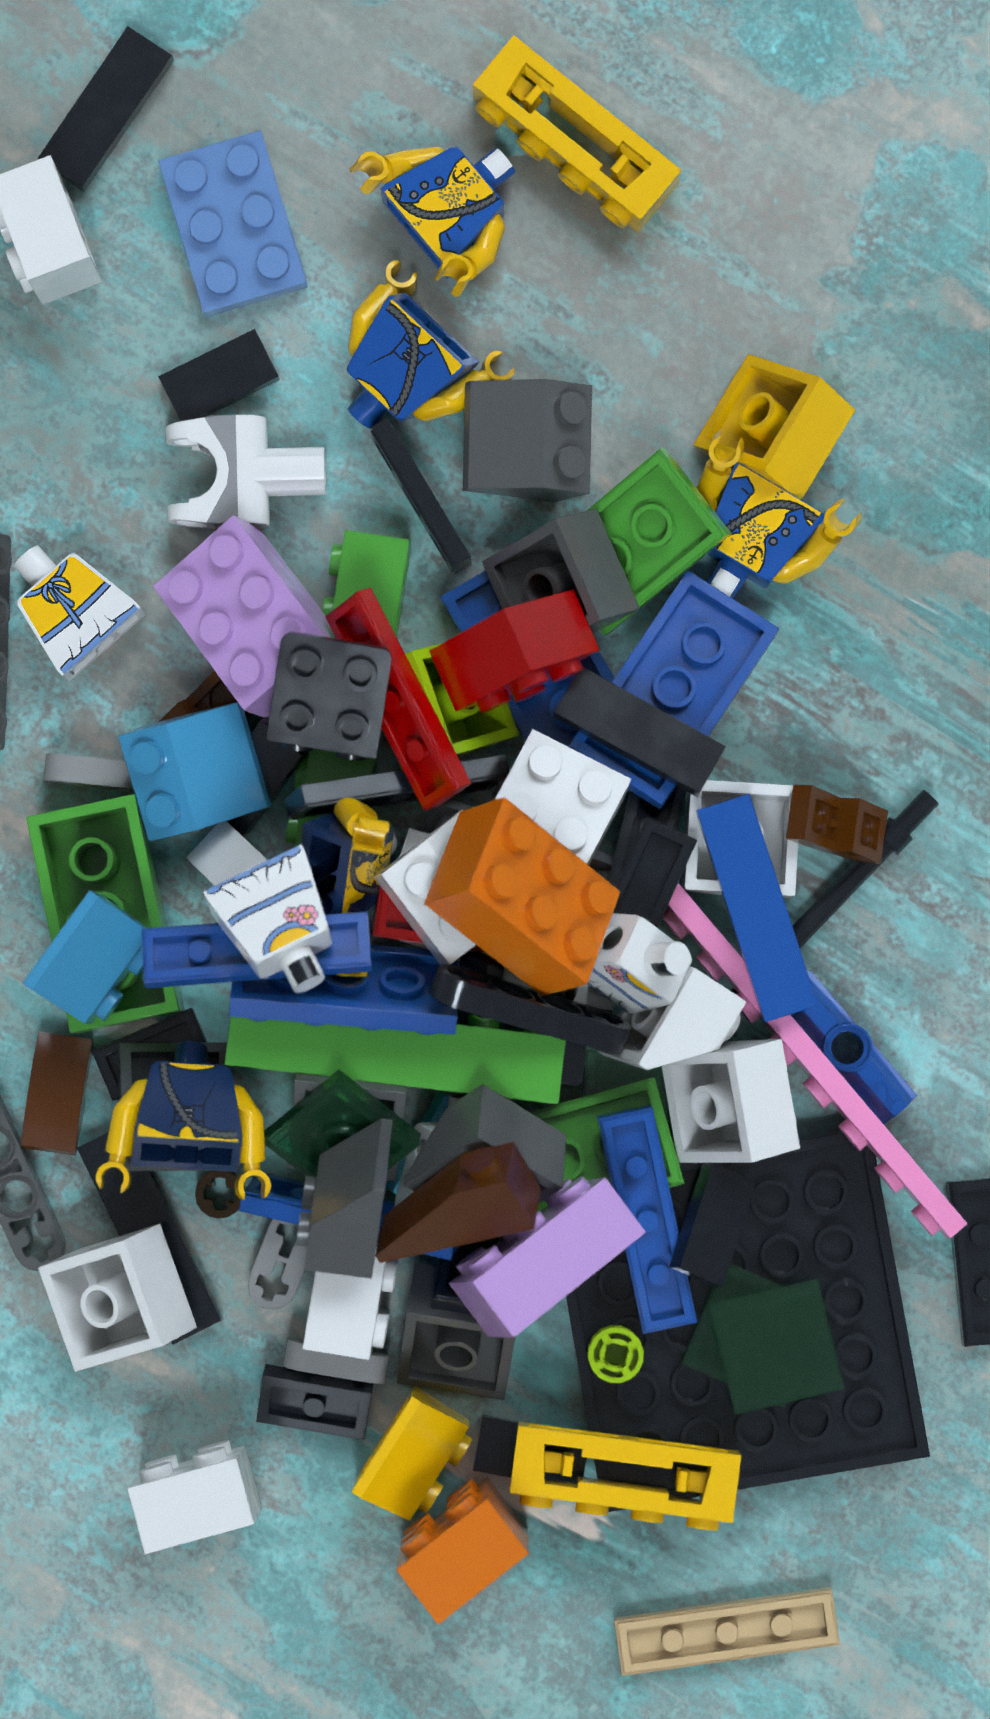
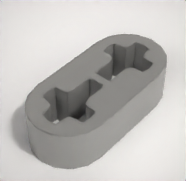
(87, 772)
(265, 1264)
(334, 1365)

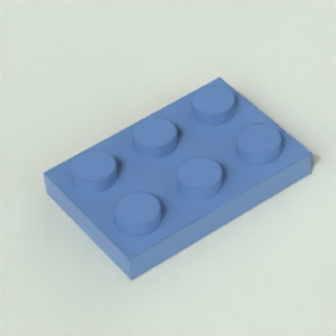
(233, 223)

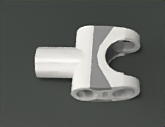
(245, 470)

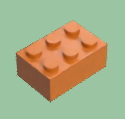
(522, 897)
(461, 1548)

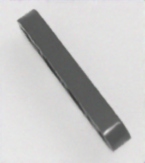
(19, 1167)

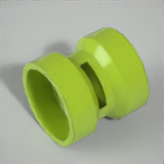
(611, 1346)

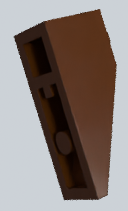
(466, 1202)

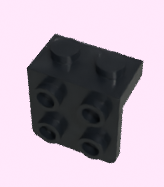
(329, 696)

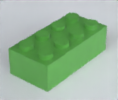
(109, 853)

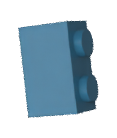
(194, 771)
(89, 960)

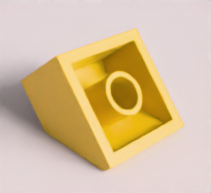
(783, 418)
(412, 1455)

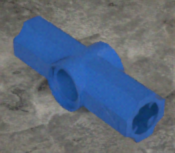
(870, 1071)

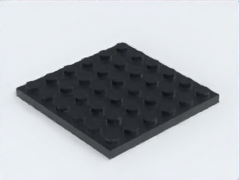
(808, 1219)

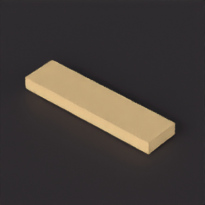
(726, 1631)

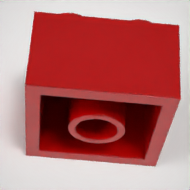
(515, 652)

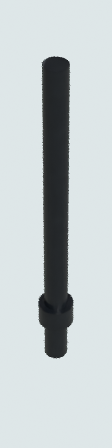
(896, 839)

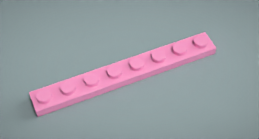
(824, 1080)

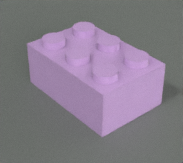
(238, 605)
(538, 1267)

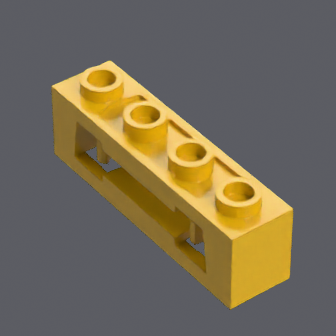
(578, 169)
(647, 1503)

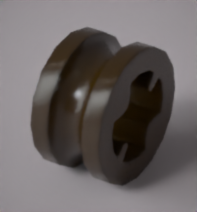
(208, 1205)

